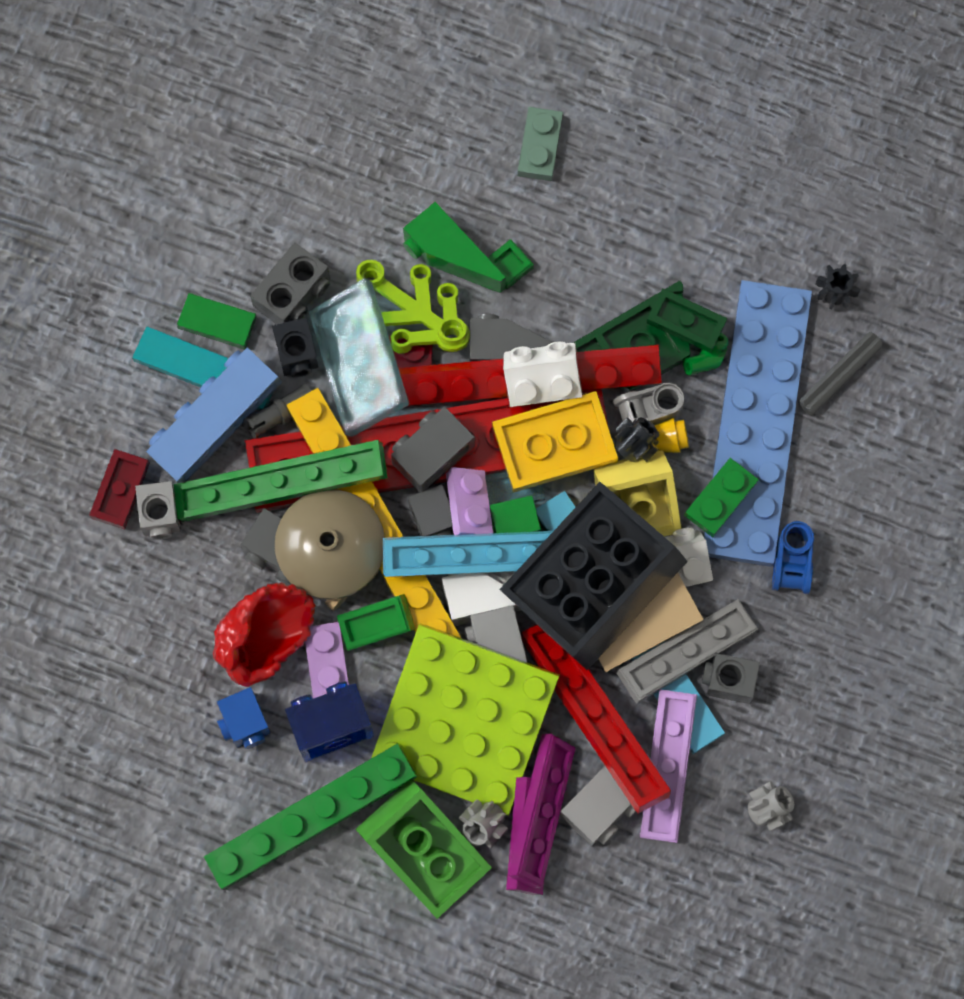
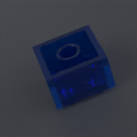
(329, 721)

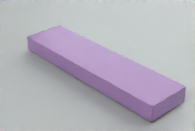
(671, 759)

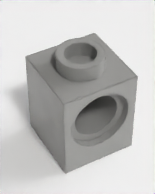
(151, 496)

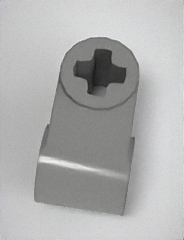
(646, 403)

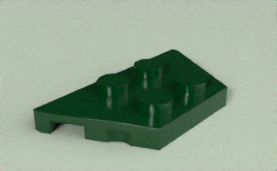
(633, 331)

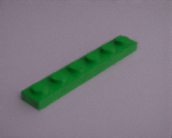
(280, 480)
(310, 816)

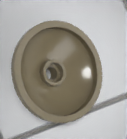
(333, 569)

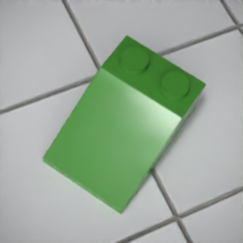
(423, 848)

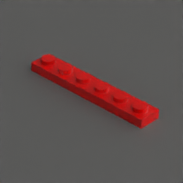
(599, 722)

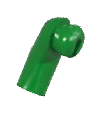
(707, 361)

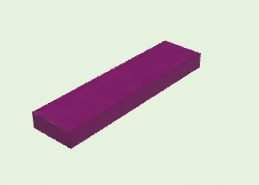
(541, 811)

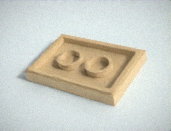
(663, 618)

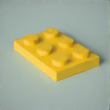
(554, 441)

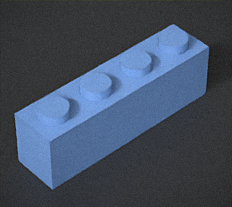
(214, 415)

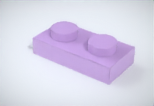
(469, 501)
(325, 657)

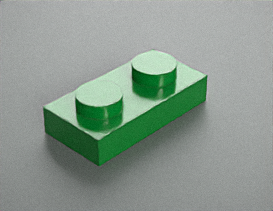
(721, 497)

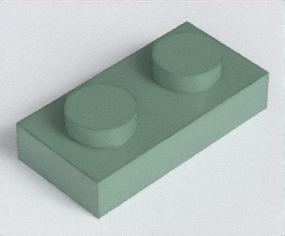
(540, 144)

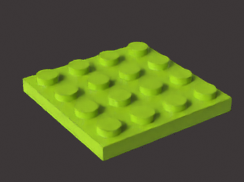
(466, 716)

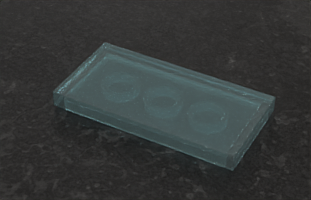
(358, 358)

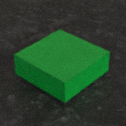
(511, 262)

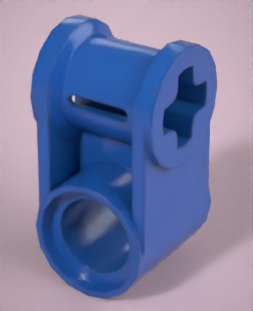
(794, 566)

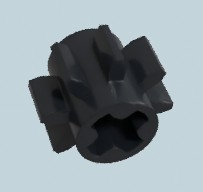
(835, 295)
(636, 439)

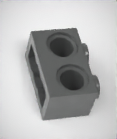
(282, 283)

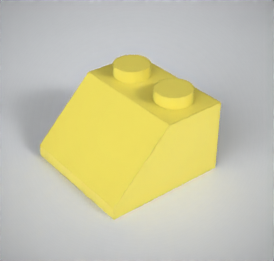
(645, 489)

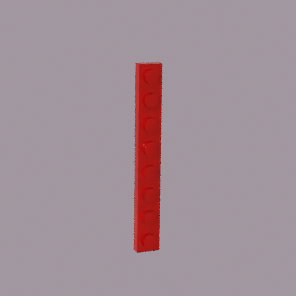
(487, 380)

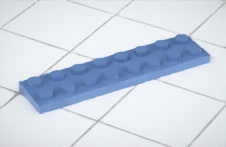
(760, 414)

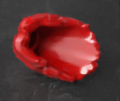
(263, 632)

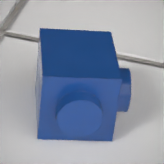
(242, 719)

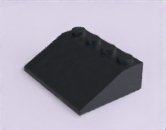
(594, 575)

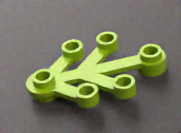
(418, 310)

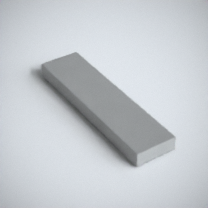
(687, 651)

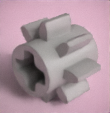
(770, 806)
(483, 823)

